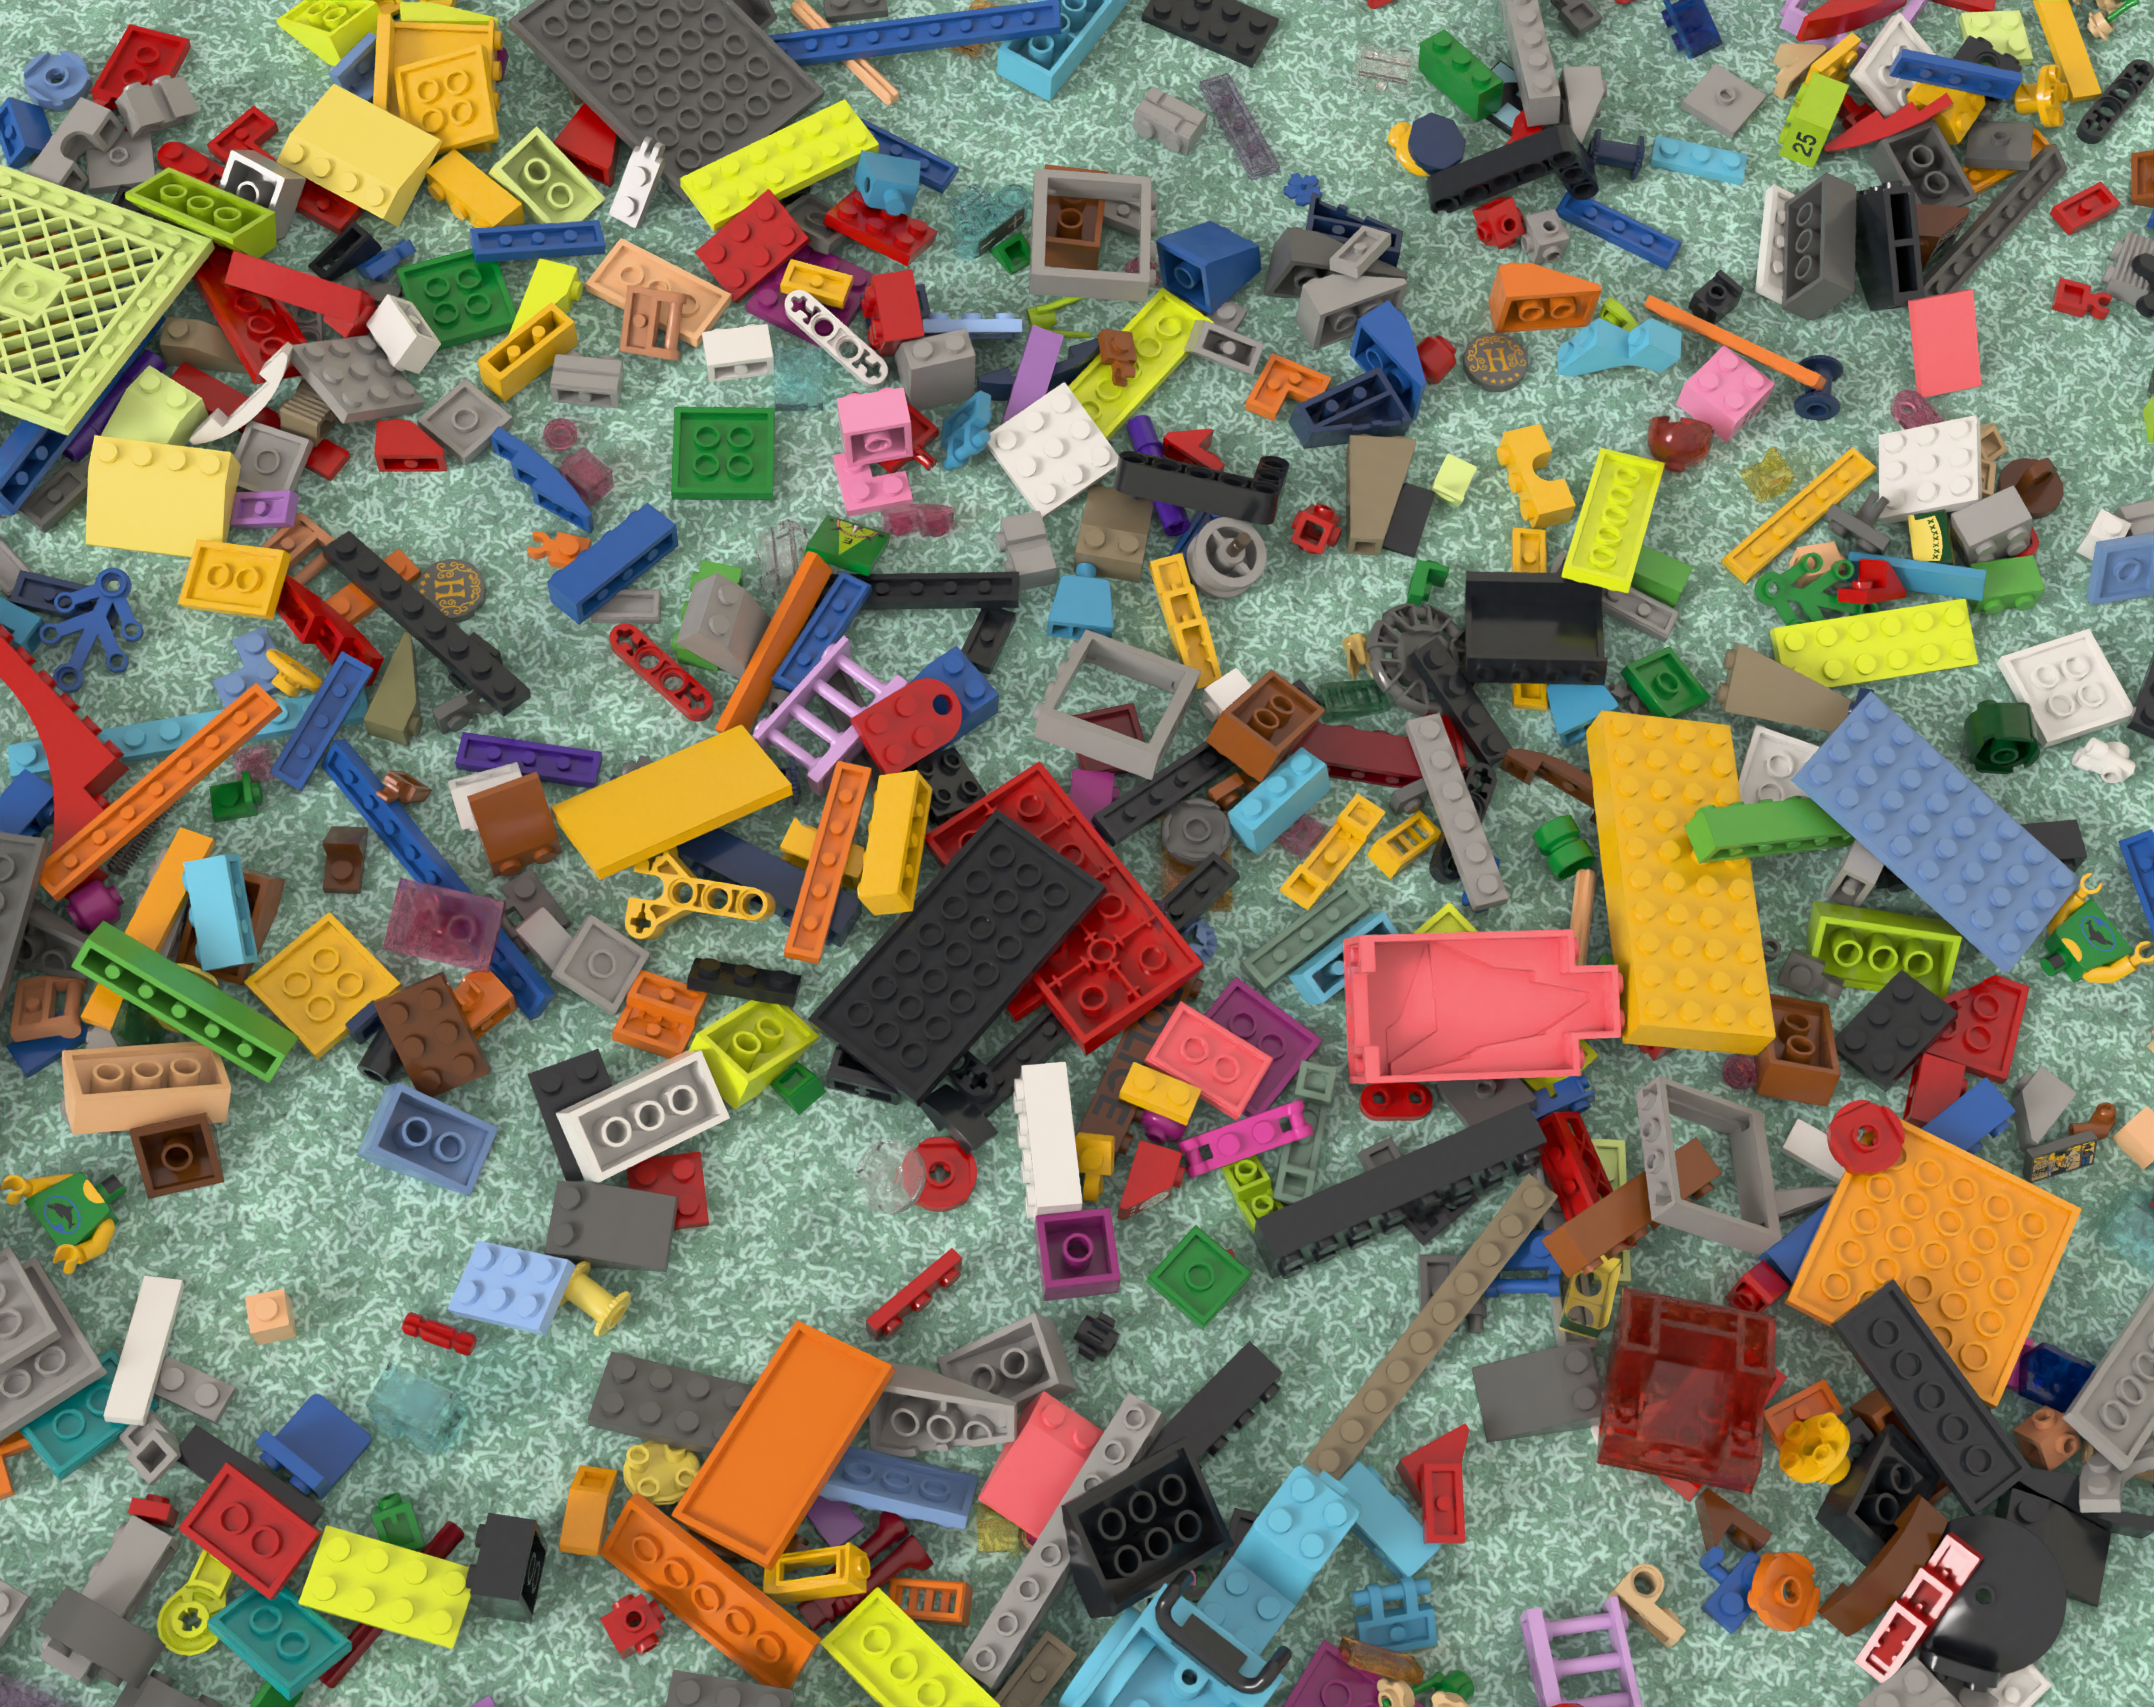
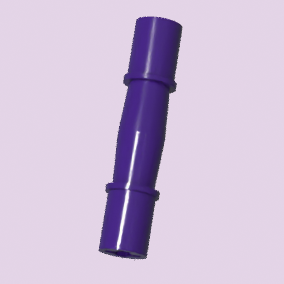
(96, 423)
(1145, 440)

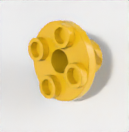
(2043, 97)
(1816, 1450)

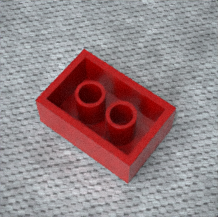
(892, 311)

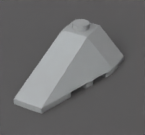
(937, 1413)

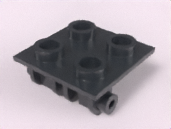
(951, 783)

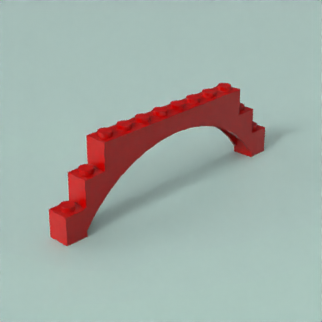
(77, 757)

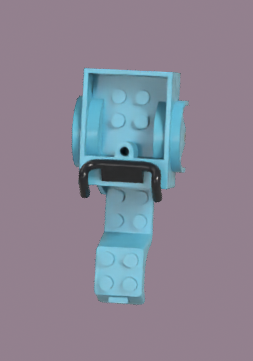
(1213, 1649)

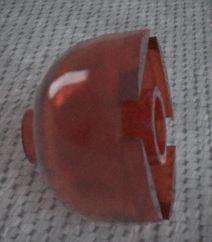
(1679, 443)

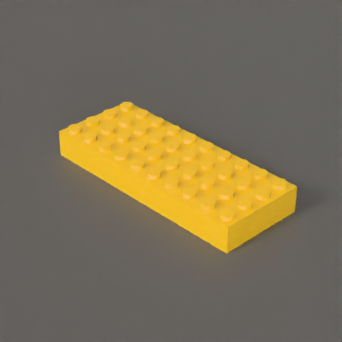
(1676, 926)

